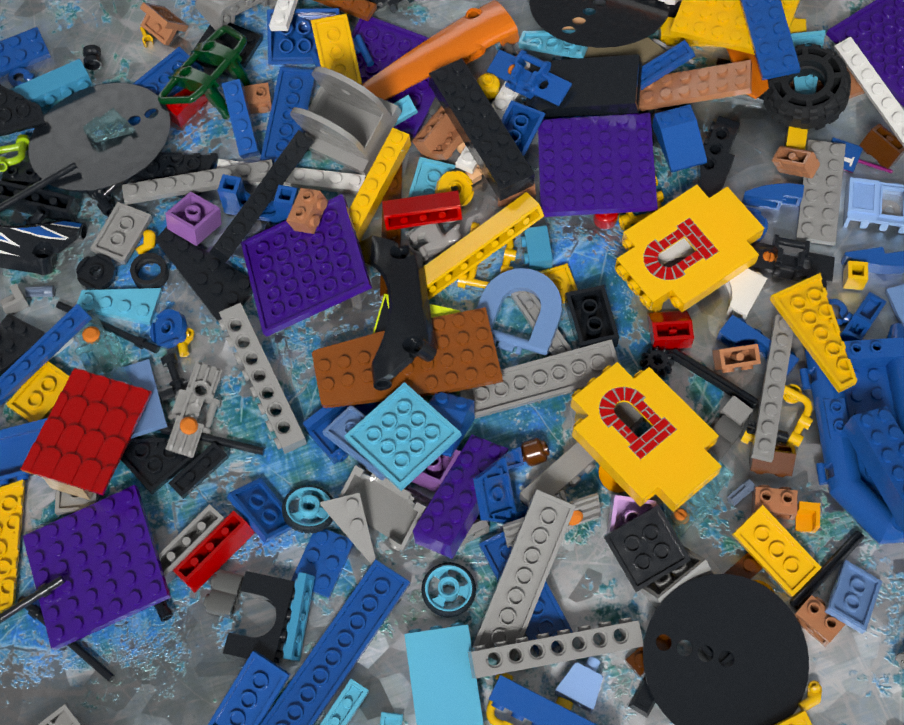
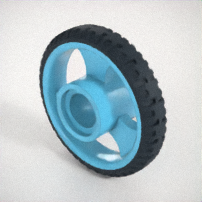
(306, 501)
(467, 591)

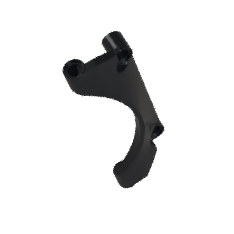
(409, 318)

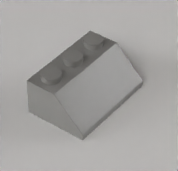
(661, 588)

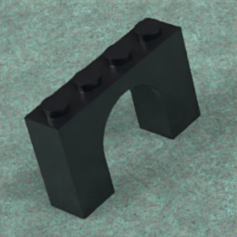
(278, 593)

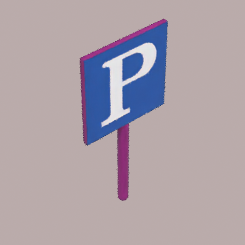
(852, 156)

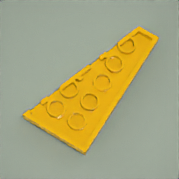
(815, 325)
(10, 535)

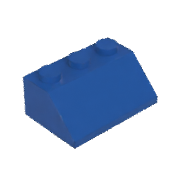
(522, 124)

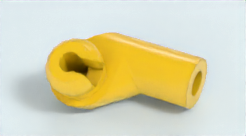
(814, 696)

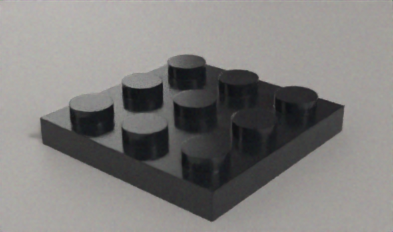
(251, 46)
(647, 548)

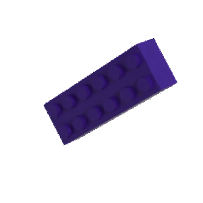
(455, 502)

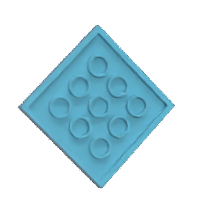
(402, 436)

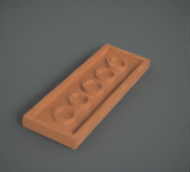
(698, 85)

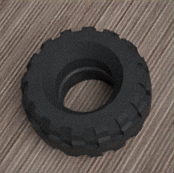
(812, 109)

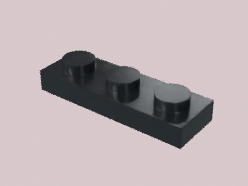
(198, 470)

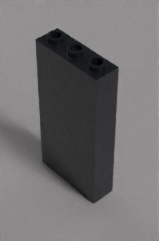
(598, 86)

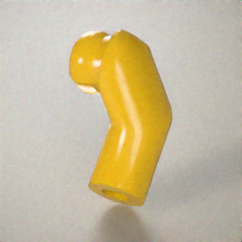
(148, 242)
(183, 347)

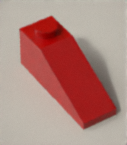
(182, 113)

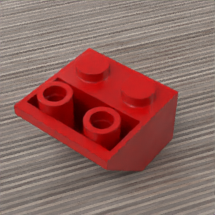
(670, 330)

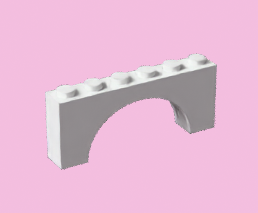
(742, 289)

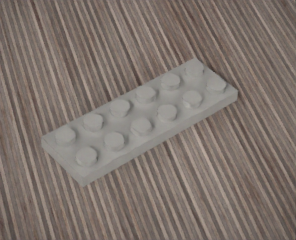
(822, 195)

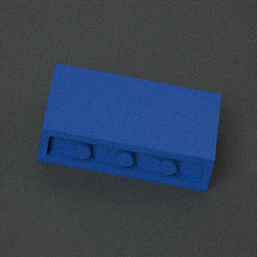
(321, 419)
(14, 448)

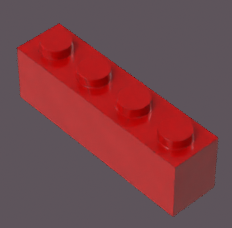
(422, 210)
(214, 551)

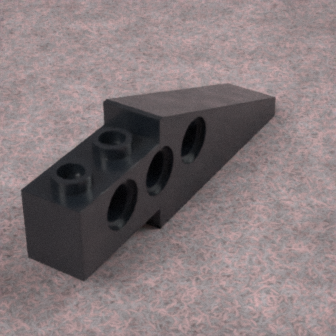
(713, 179)

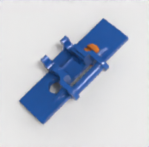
(525, 82)

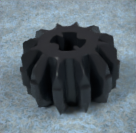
(664, 362)

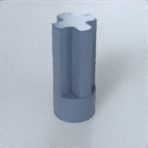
(40, 291)
(741, 492)

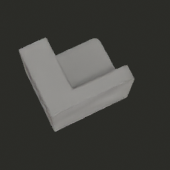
(14, 302)
(736, 411)

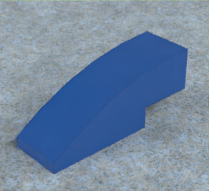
(774, 195)
(877, 260)
(863, 318)

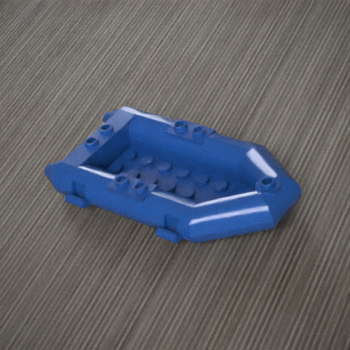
(879, 384)

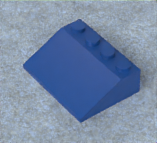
(298, 42)

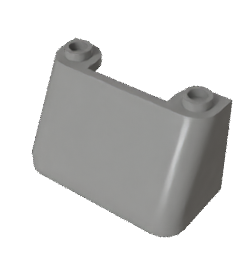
(221, 12)
(386, 506)

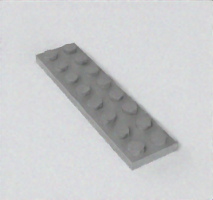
(542, 379)
(525, 572)

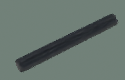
(713, 378)
(826, 570)

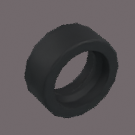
(144, 259)

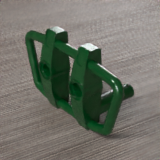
(202, 83)

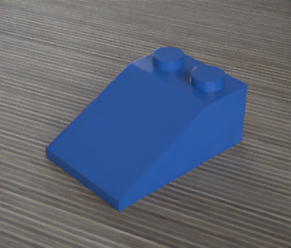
(679, 138)
(457, 411)

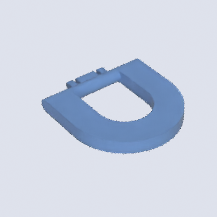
(548, 319)

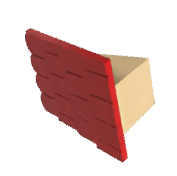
(86, 433)

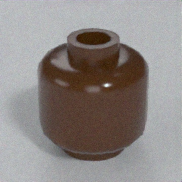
(534, 451)

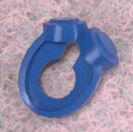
(27, 76)
(845, 315)

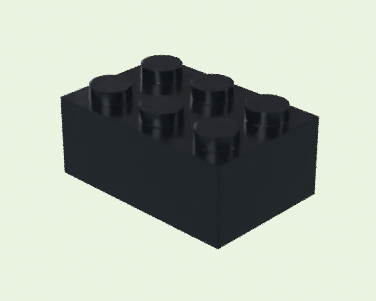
(591, 316)

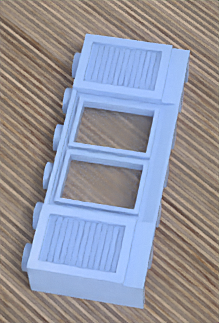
(874, 203)

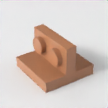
(161, 22)

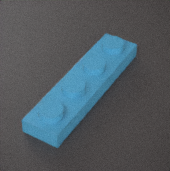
(297, 624)

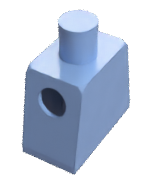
(582, 684)

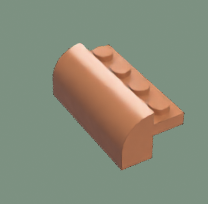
(438, 137)

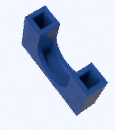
(234, 196)

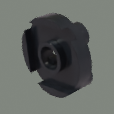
(90, 264)

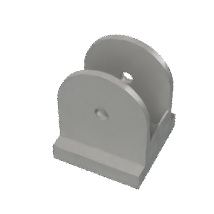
(346, 121)

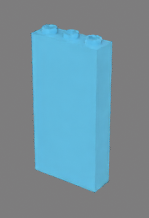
(442, 676)

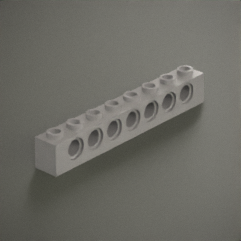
(294, 437)
(630, 639)

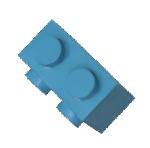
(537, 248)

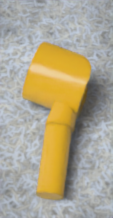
(146, 37)

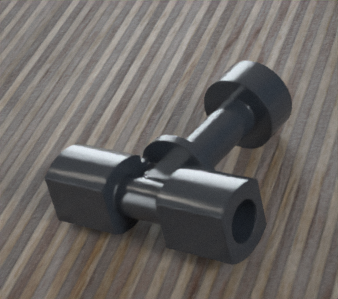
(103, 198)
(177, 383)

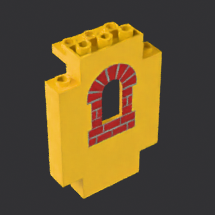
(715, 228)
(664, 460)

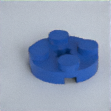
(176, 333)

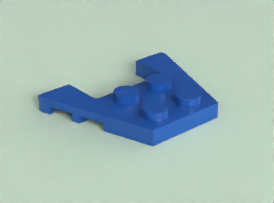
(495, 489)

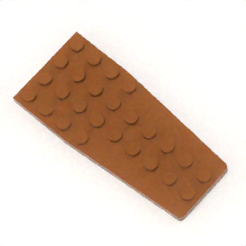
(463, 361)

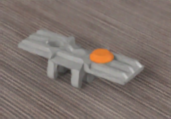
(187, 407)
(586, 509)

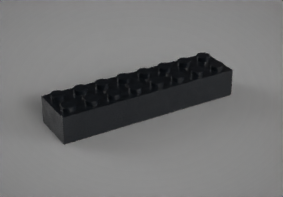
(481, 129)

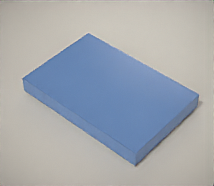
(853, 596)

